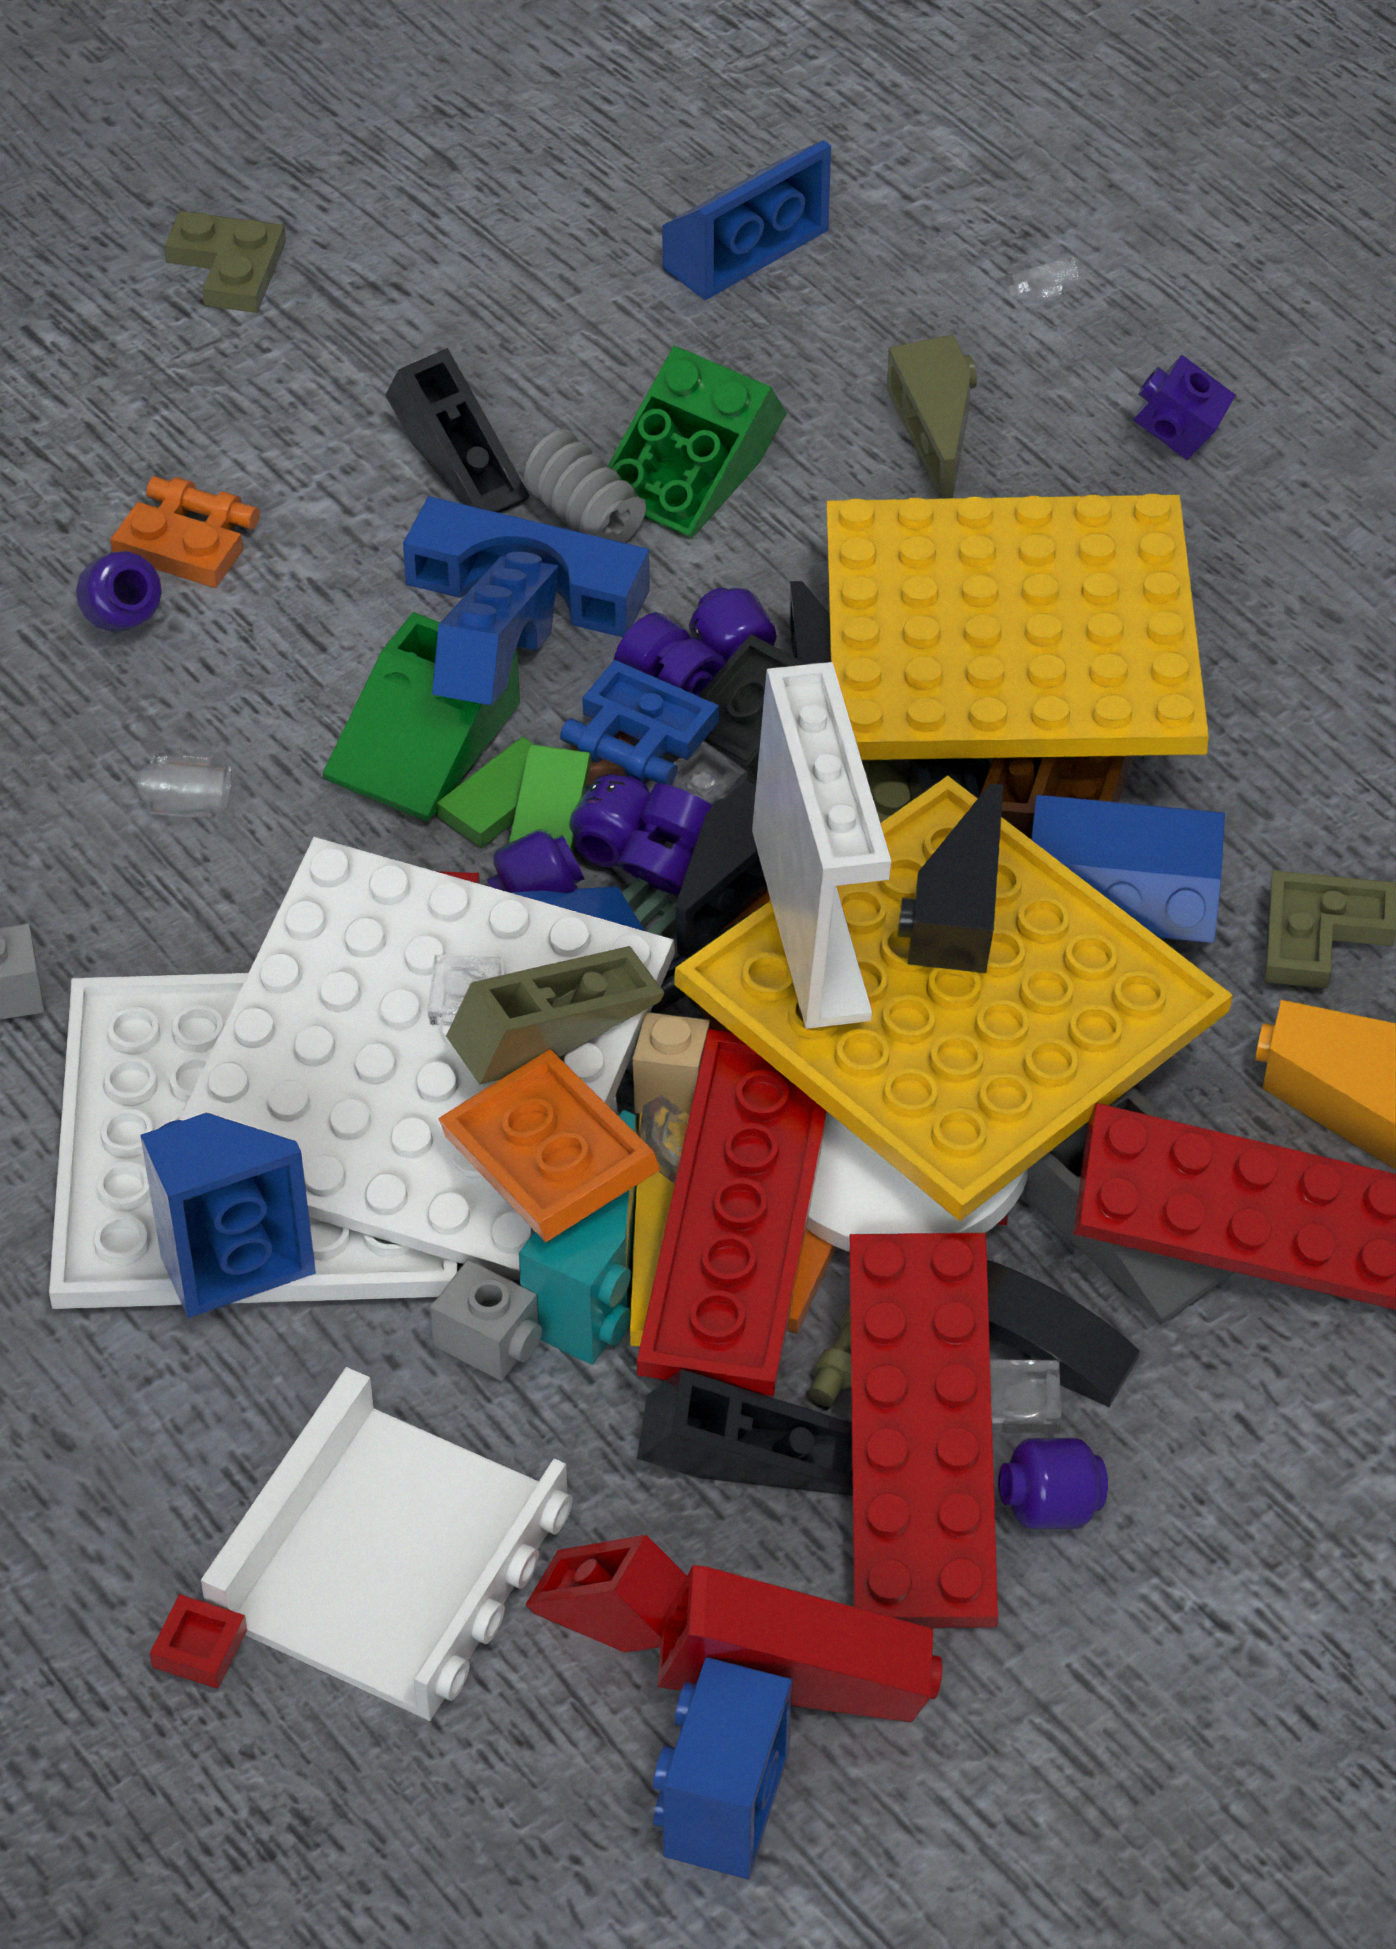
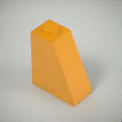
(1335, 1072)

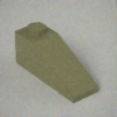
(932, 396)
(546, 1008)

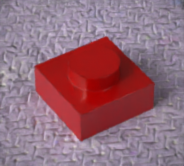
(198, 1641)

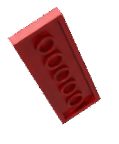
(1238, 1205)
(734, 1223)
(922, 1429)

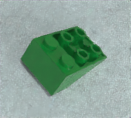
(695, 439)
(405, 741)

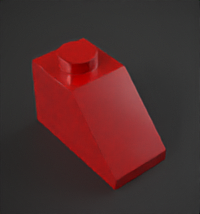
(610, 1591)

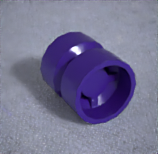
(669, 653)
(671, 817)

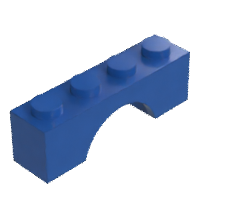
(596, 576)
(480, 634)

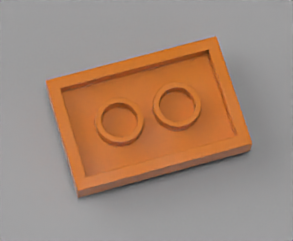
(549, 1145)

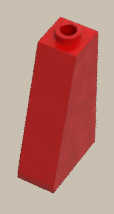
(830, 1650)

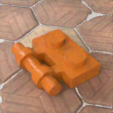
(183, 544)

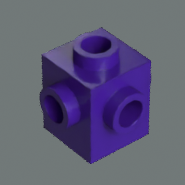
(1182, 406)

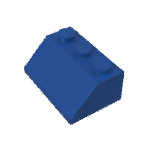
(750, 223)
(1143, 858)
(227, 1209)

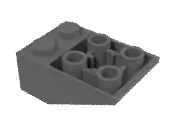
(1152, 1280)

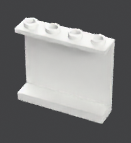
(815, 833)
(384, 1551)

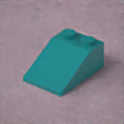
(584, 1277)

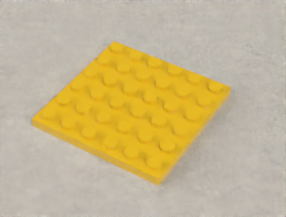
(1015, 627)
(958, 1068)

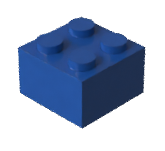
(724, 1767)

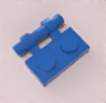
(648, 710)

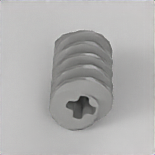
(582, 488)

